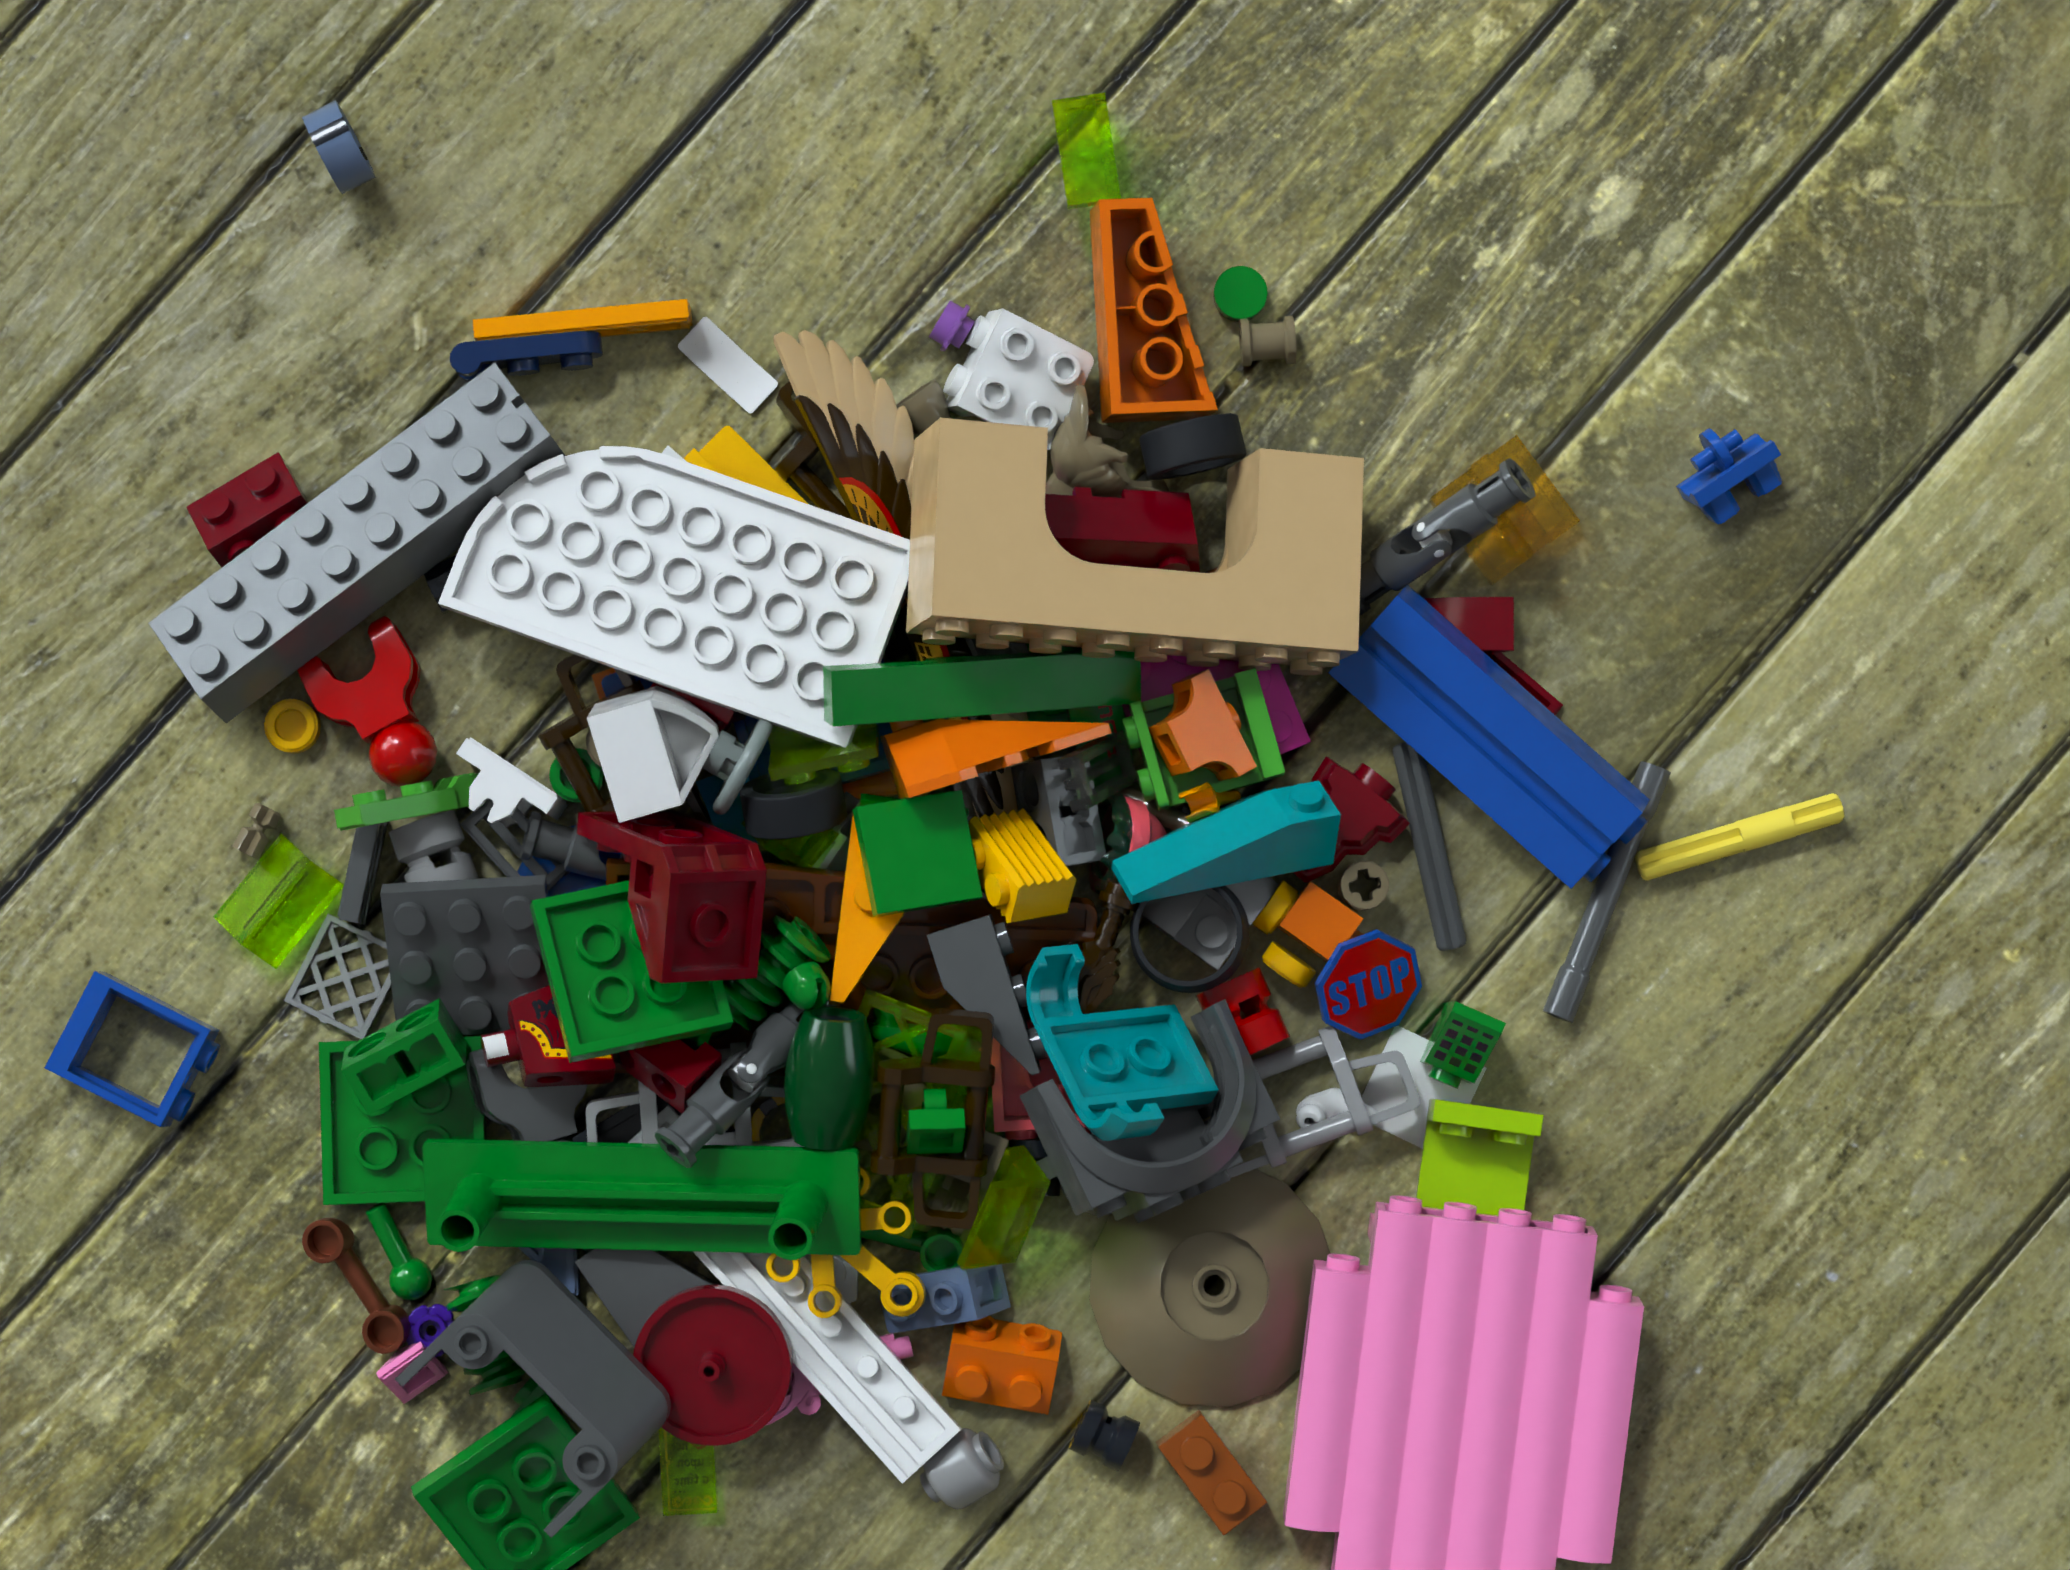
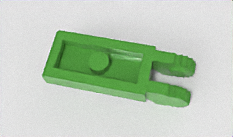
(416, 800)

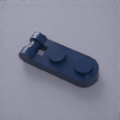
(526, 353)

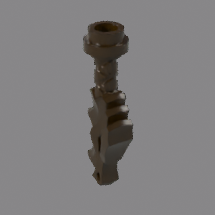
(1097, 975)

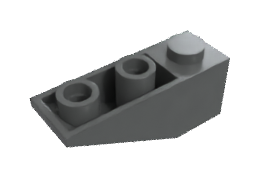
(978, 977)

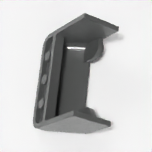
(574, 1364)

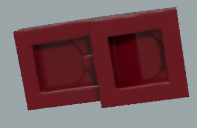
(1481, 619)

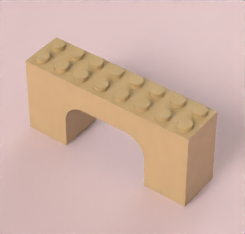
(999, 576)

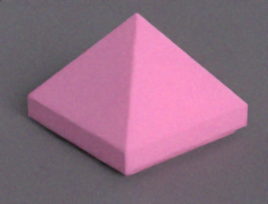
(422, 1380)

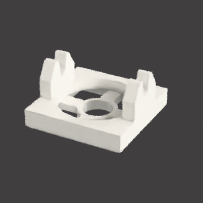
(506, 786)

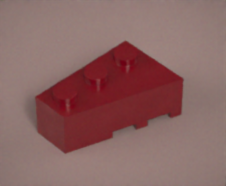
(1131, 531)

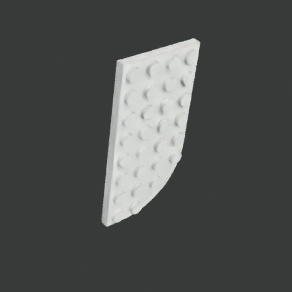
(684, 580)

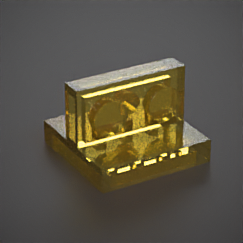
(1524, 527)

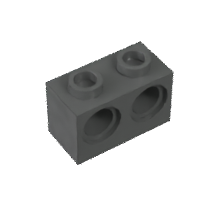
(1043, 795)

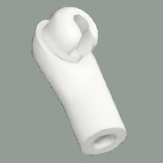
(1323, 1106)

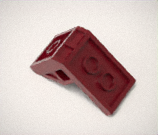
(689, 893)

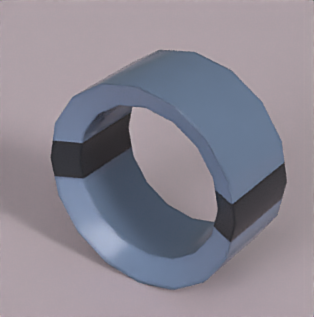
(338, 147)

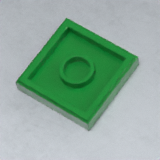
(917, 853)

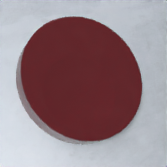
(719, 1361)

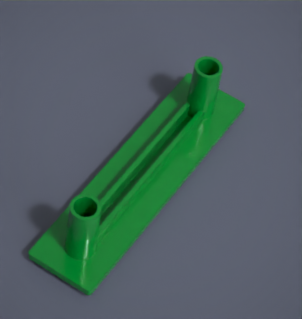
(641, 1197)

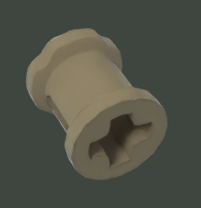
(1267, 341)
(1371, 872)

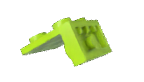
(1476, 1156)

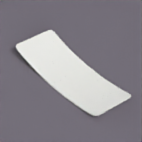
(727, 365)

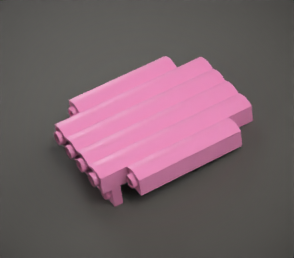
(1463, 1394)

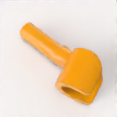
(1205, 801)

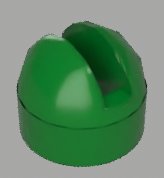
(807, 986)

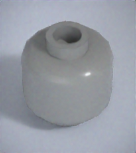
(963, 1470)

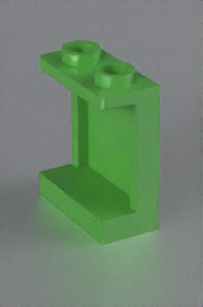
(1246, 697)

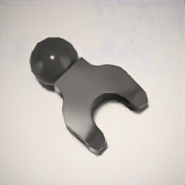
(524, 1112)

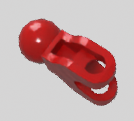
(379, 706)

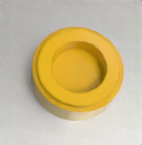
(292, 726)
(1276, 908)
(1288, 965)

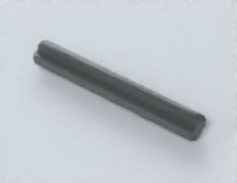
(1429, 848)

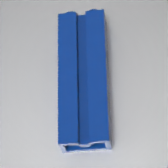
(1492, 739)

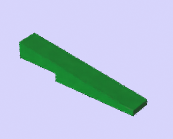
(977, 686)

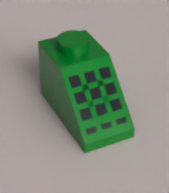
(1460, 1044)

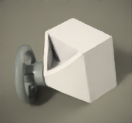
(658, 745)

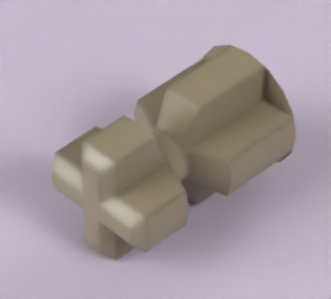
(252, 839)

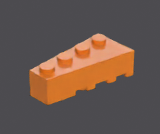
(1141, 320)

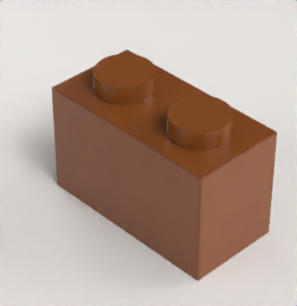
(1211, 1472)

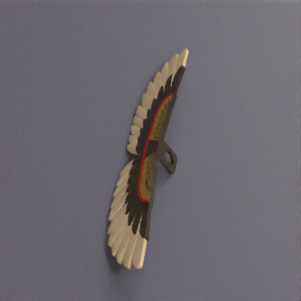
(872, 459)

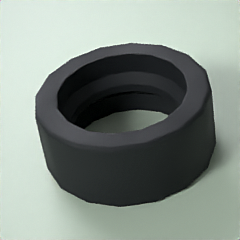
(1192, 446)
(794, 810)

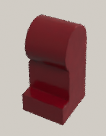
(672, 1069)

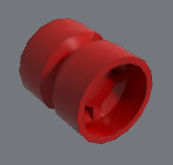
(1249, 994)

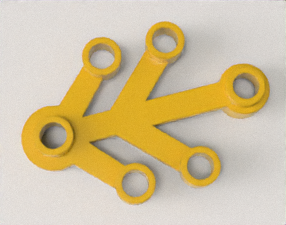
(865, 1263)

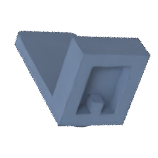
(951, 1298)

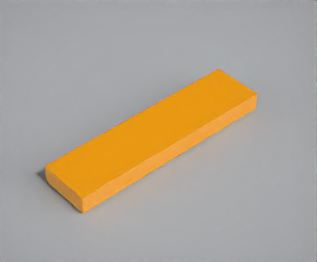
(605, 320)

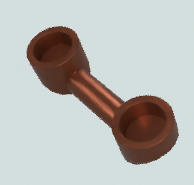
(333, 1240)

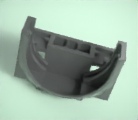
(1176, 1160)

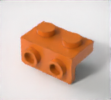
(1003, 1364)

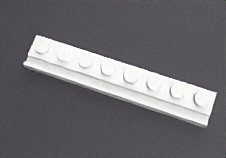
(842, 1358)

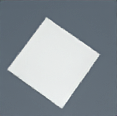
(1387, 1088)

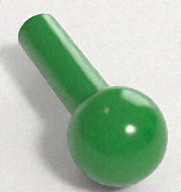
(409, 1276)

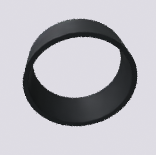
(1211, 981)

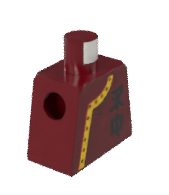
(539, 1046)

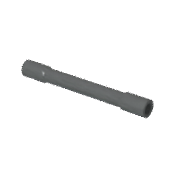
(1575, 972)

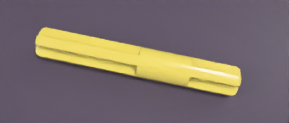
(1740, 836)

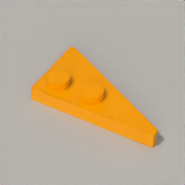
(858, 931)

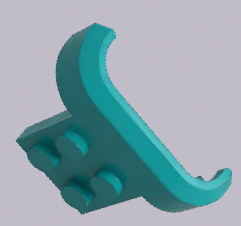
(1114, 1062)

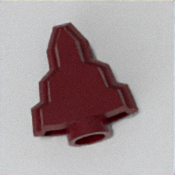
(1364, 812)

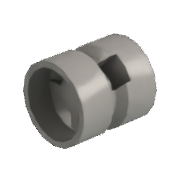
(430, 838)

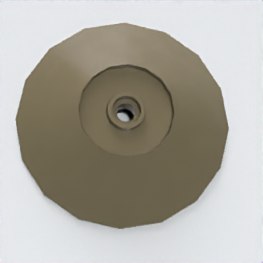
(1200, 1344)

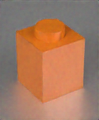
(1320, 921)

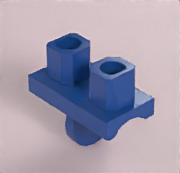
(1723, 466)

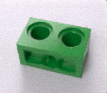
(404, 1056)

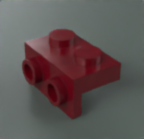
(246, 508)

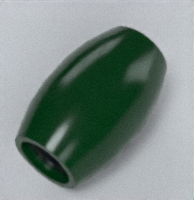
(829, 1078)

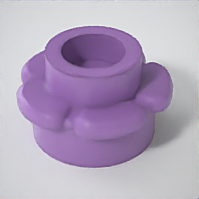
(952, 326)

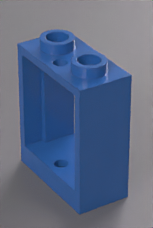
(84, 1027)

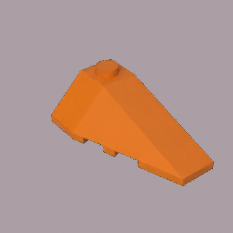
(952, 751)

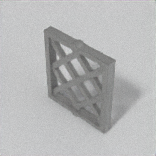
(327, 1014)

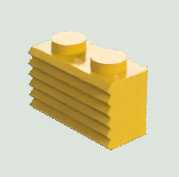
(1019, 867)

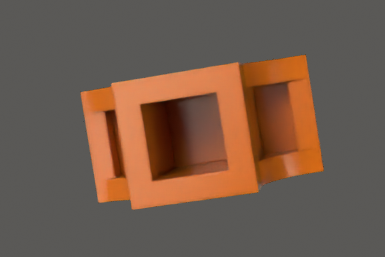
(1202, 731)

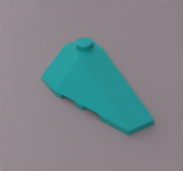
(1242, 842)

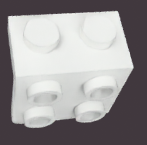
(1016, 374)

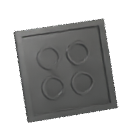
(464, 945)

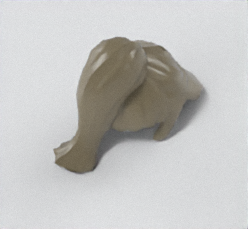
(1085, 460)

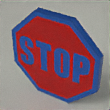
(1368, 984)

